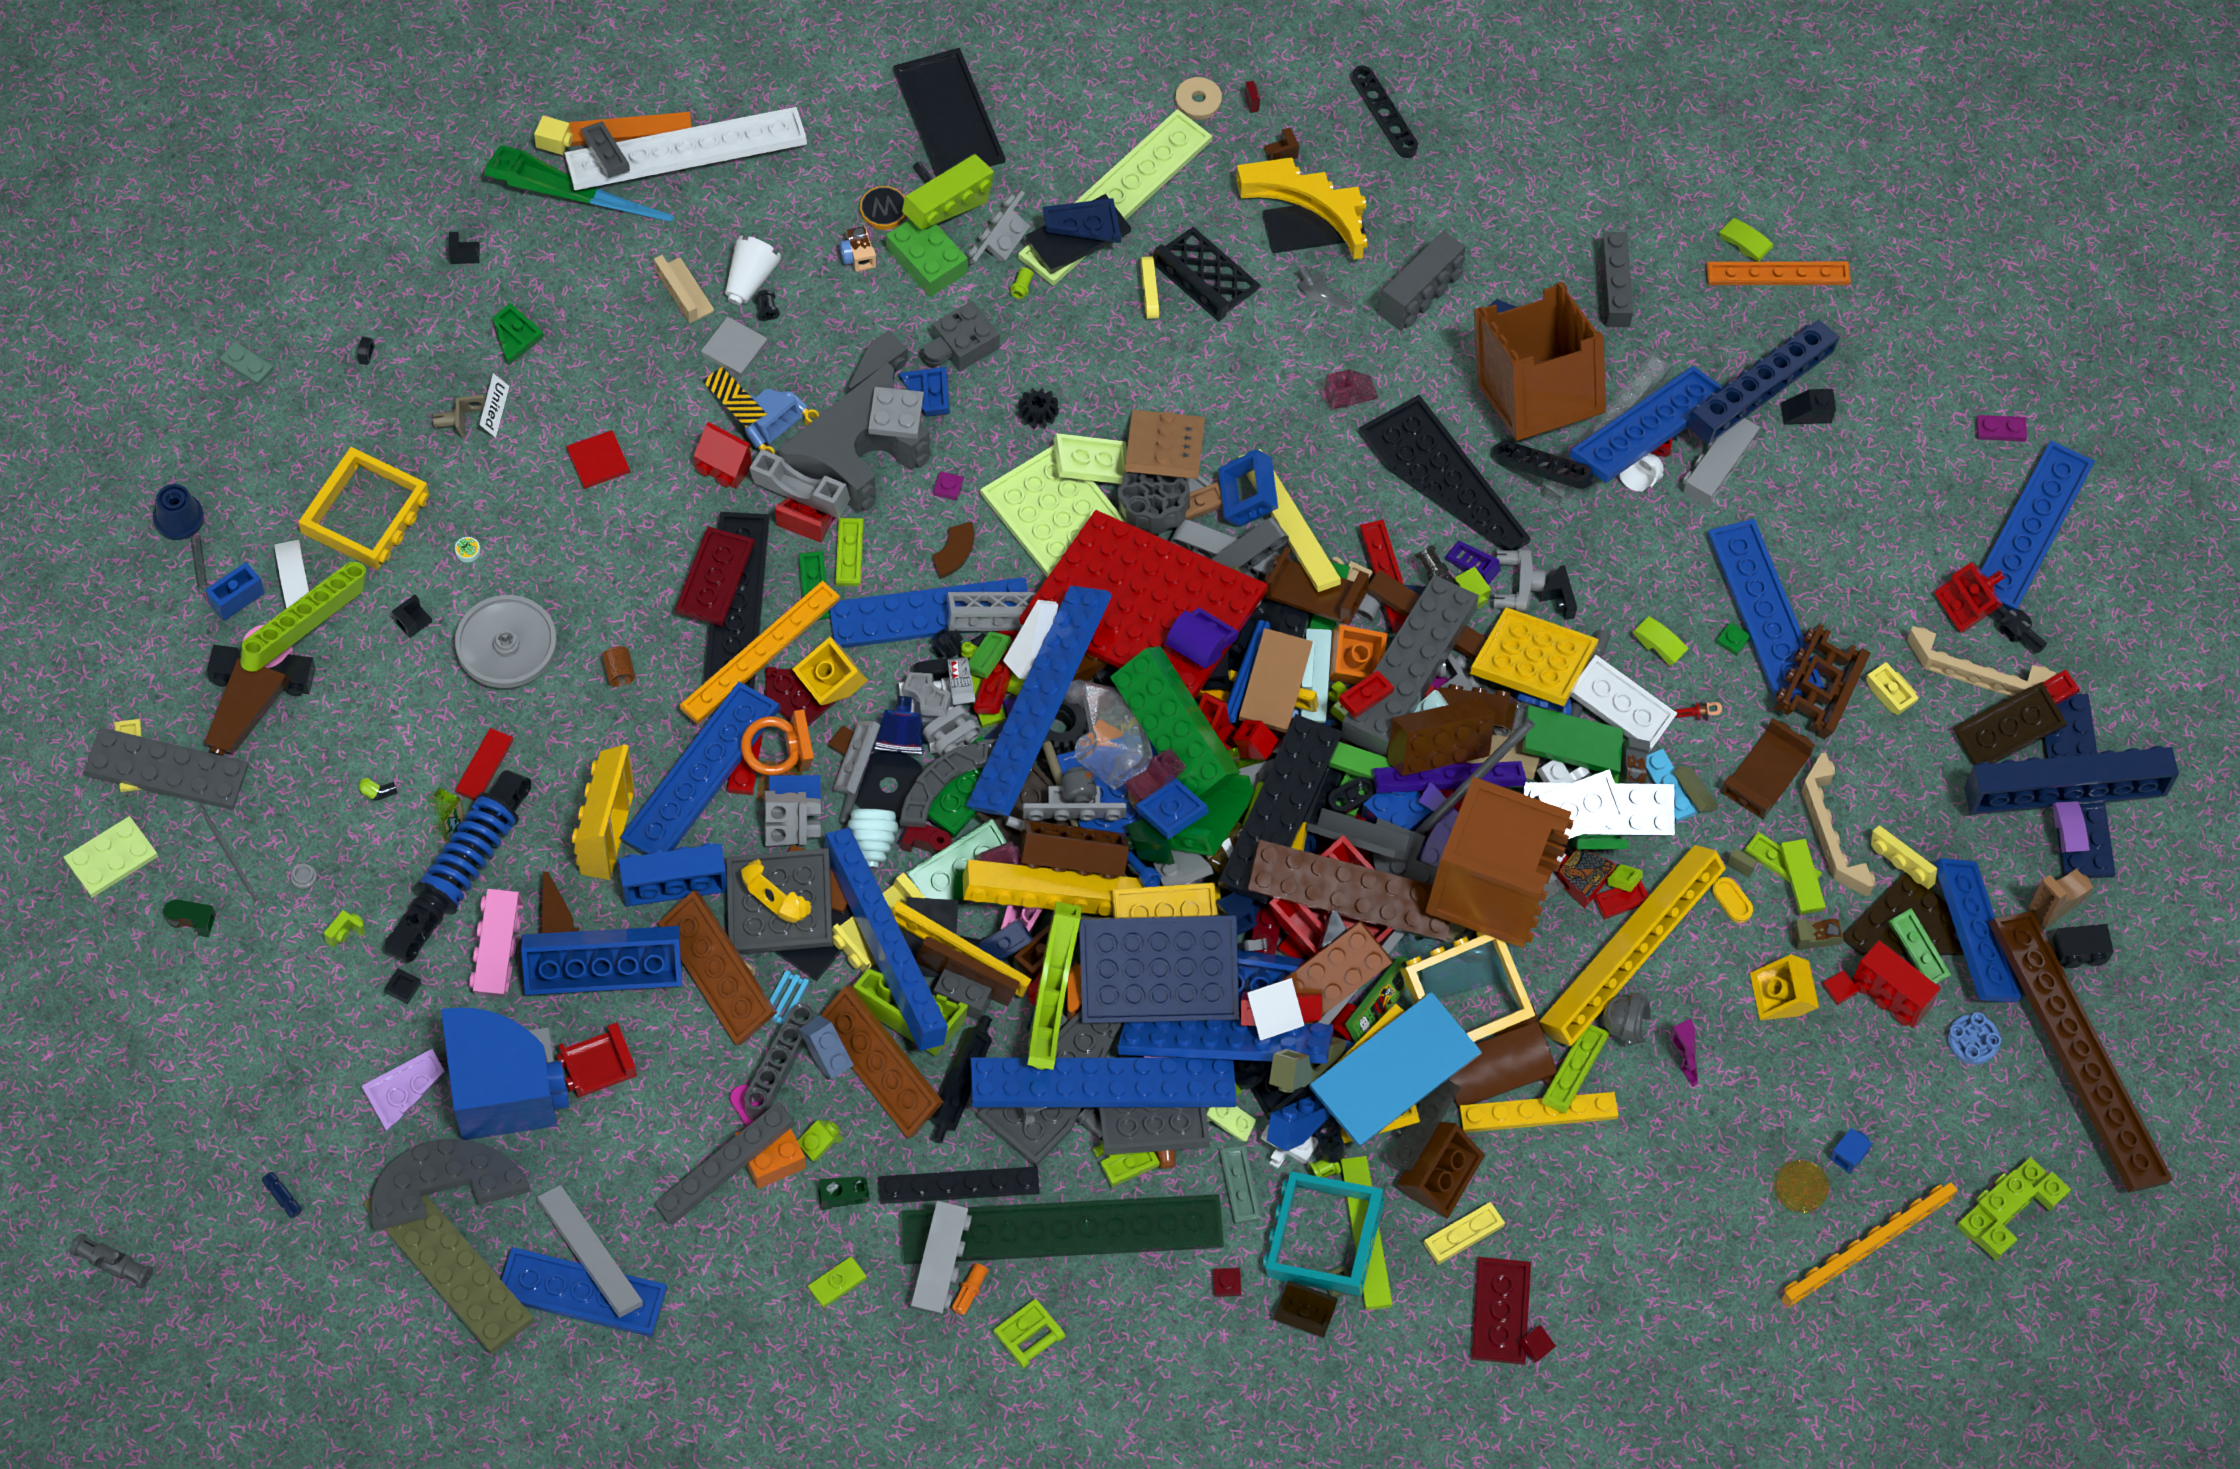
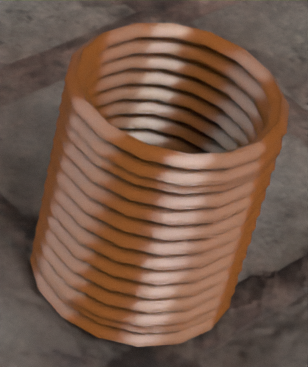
(618, 662)

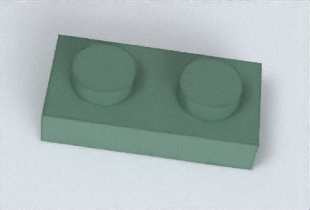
(246, 364)

